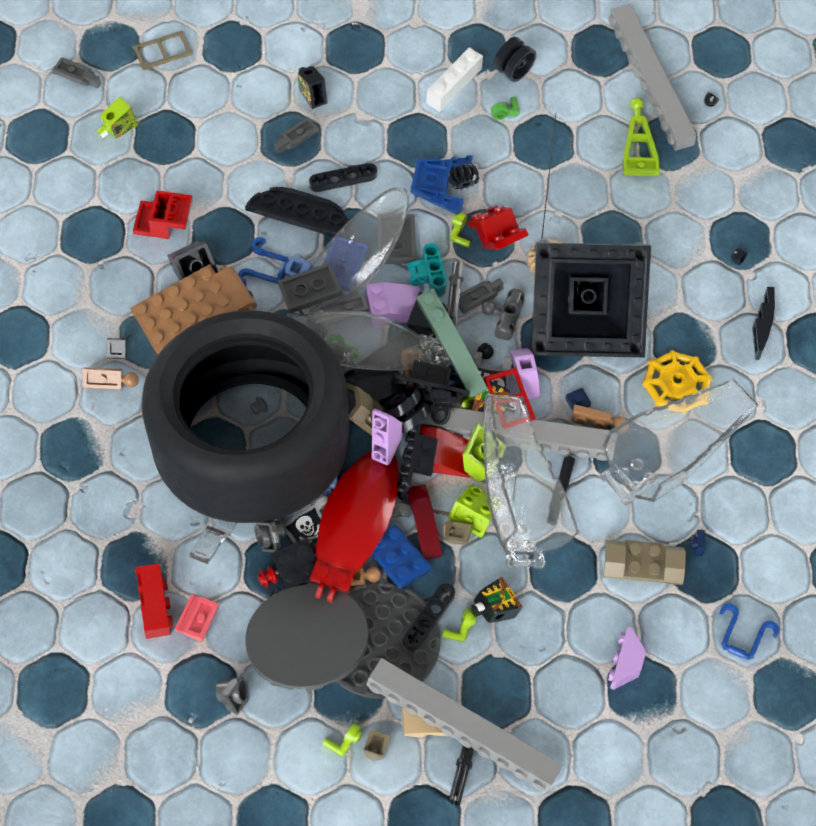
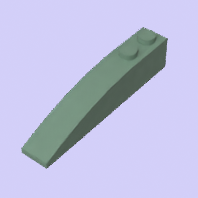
(451, 342)

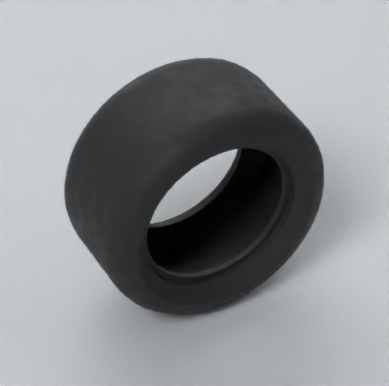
(235, 352)

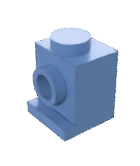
(296, 265)

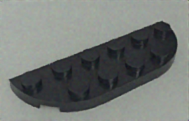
(299, 209)

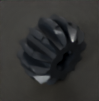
(463, 176)

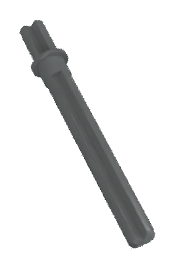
(454, 291)

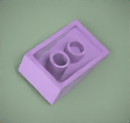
(391, 300)

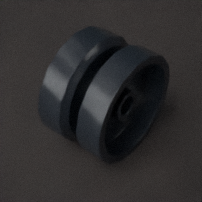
(514, 59)
(408, 408)

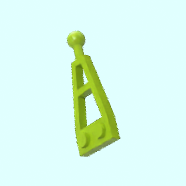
(640, 165)

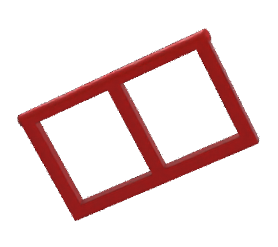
(523, 394)

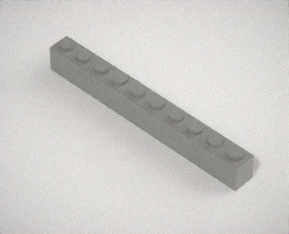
(652, 77)
(553, 436)
(464, 725)

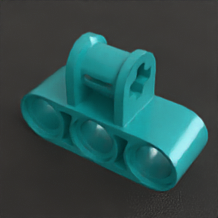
(425, 268)

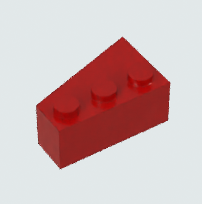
(153, 601)

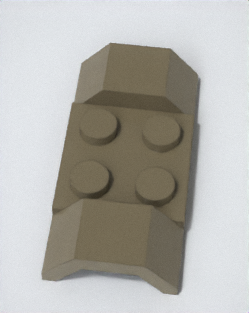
(364, 408)
(644, 561)

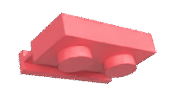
(197, 617)

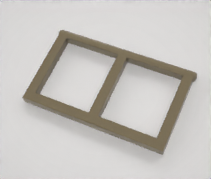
(166, 59)

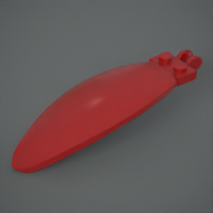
(354, 522)

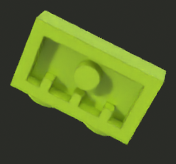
(472, 509)

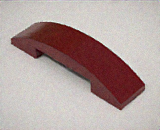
(424, 522)

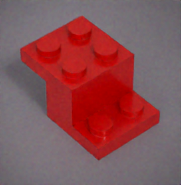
(164, 213)
(497, 227)

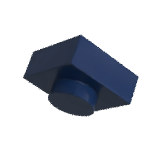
(579, 398)
(698, 542)

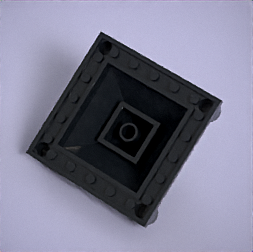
(590, 299)

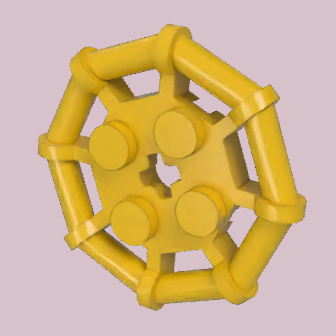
(671, 371)

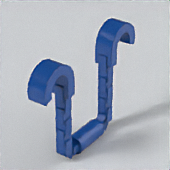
(281, 274)
(735, 650)

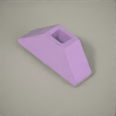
(525, 364)
(385, 436)
(628, 659)

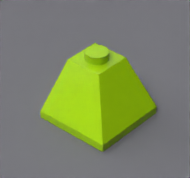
(473, 455)

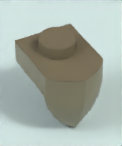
(457, 532)
(376, 745)

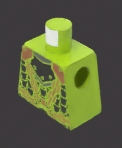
(117, 119)

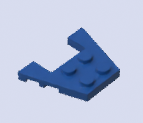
(432, 180)

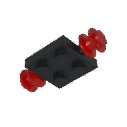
(292, 565)

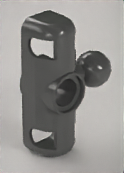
(512, 305)

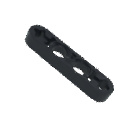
(343, 179)
(427, 615)

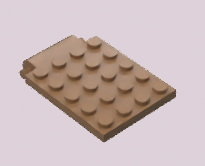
(190, 302)

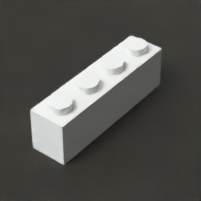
(454, 79)

